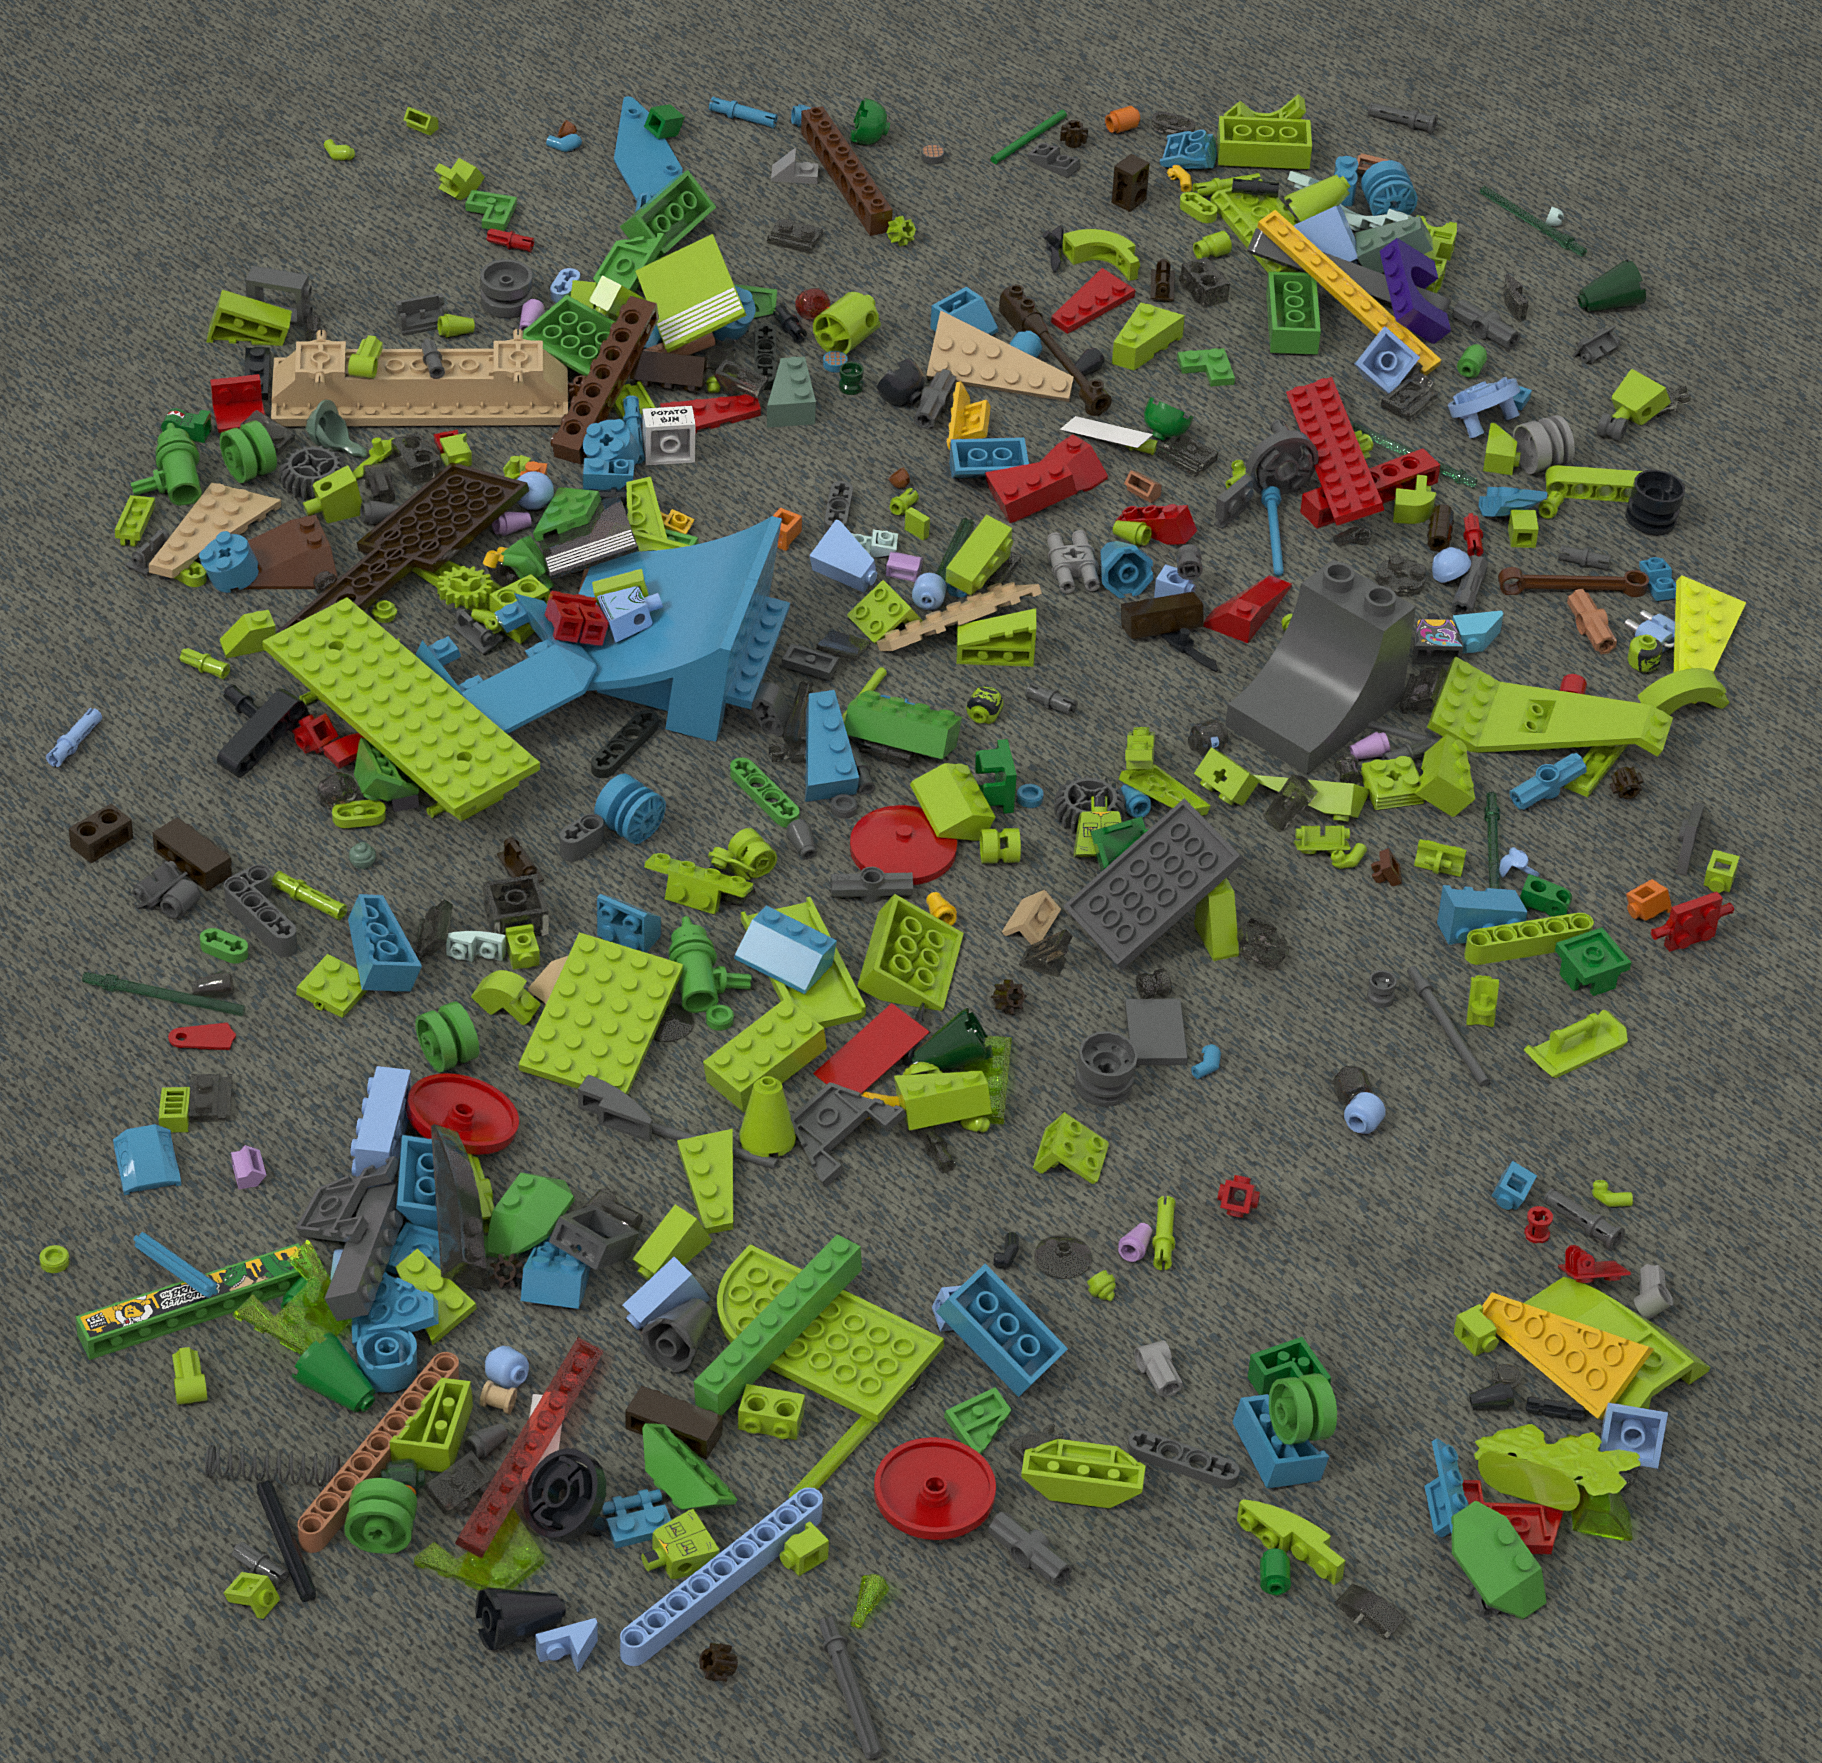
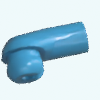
(564, 144)
(1210, 1062)

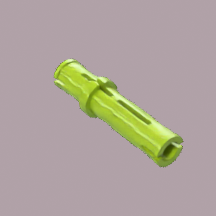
(1216, 184)
(301, 891)
(1163, 1241)

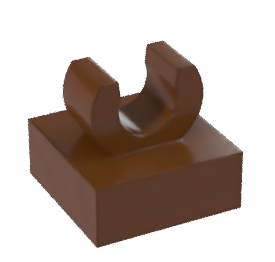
(1387, 868)

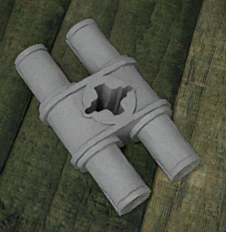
(1073, 561)

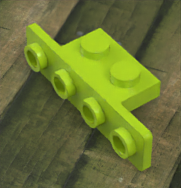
(696, 885)

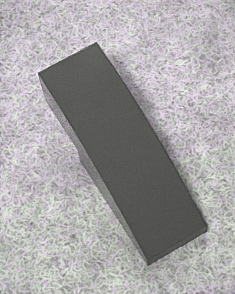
(614, 1108)

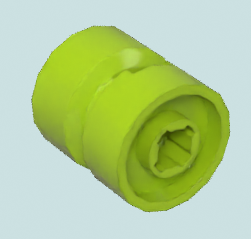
(990, 845)
(753, 851)

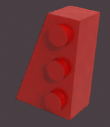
(1030, 487)

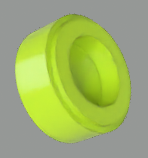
(54, 1259)

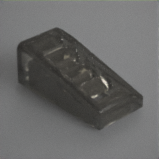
(1301, 800)

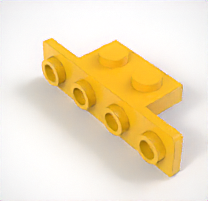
(968, 419)

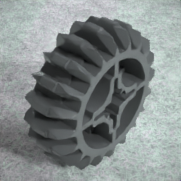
(306, 467)
(1080, 793)

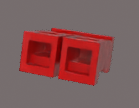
(576, 618)

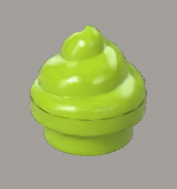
(1105, 1285)

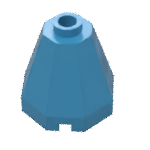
(1125, 568)

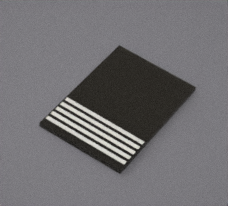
(599, 541)

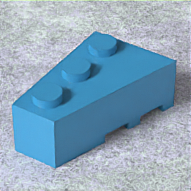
(1471, 910)
(1275, 1461)

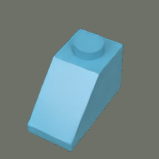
(1478, 629)

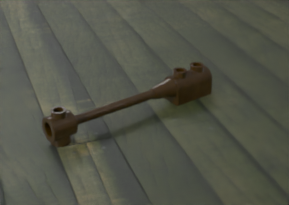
(1023, 317)

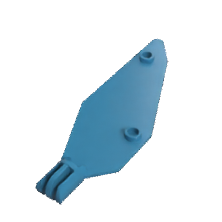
(640, 156)

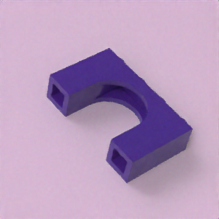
(1404, 271)

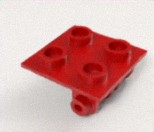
(1584, 1268)

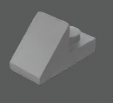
(793, 172)

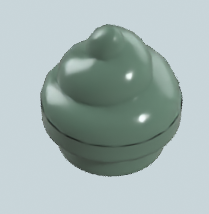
(362, 855)

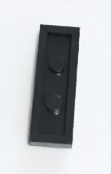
(258, 362)

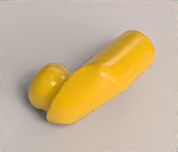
(1185, 178)

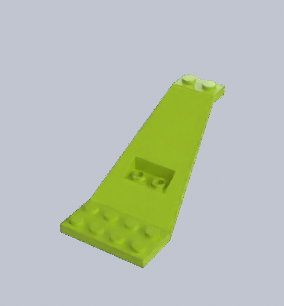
(1521, 717)

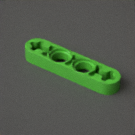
(769, 790)

